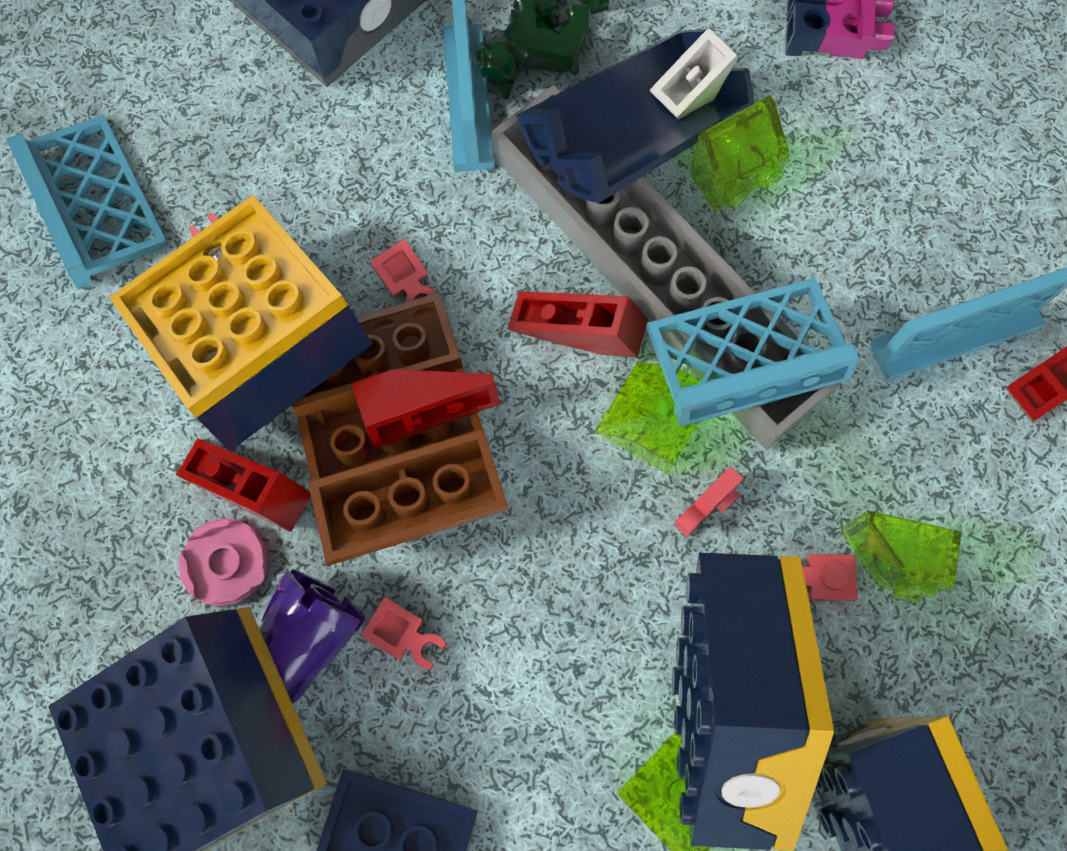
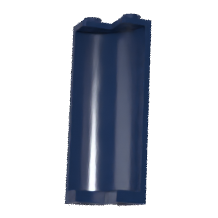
(615, 129)

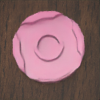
(239, 563)

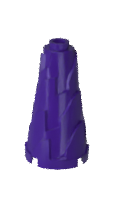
(306, 629)

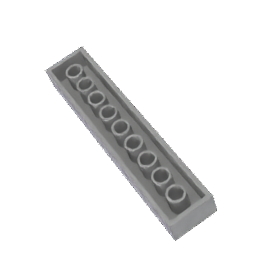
(659, 265)

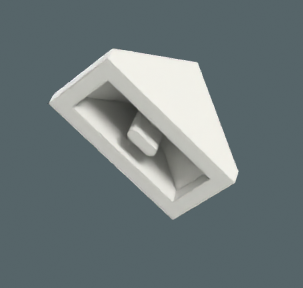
(695, 75)

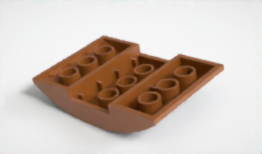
(409, 487)

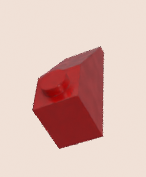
(581, 321)
(415, 401)
(245, 484)

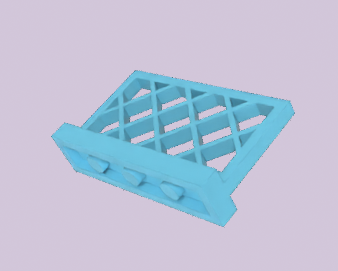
(467, 94)
(60, 219)
(967, 326)
(771, 379)

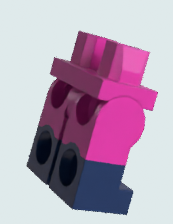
(838, 27)

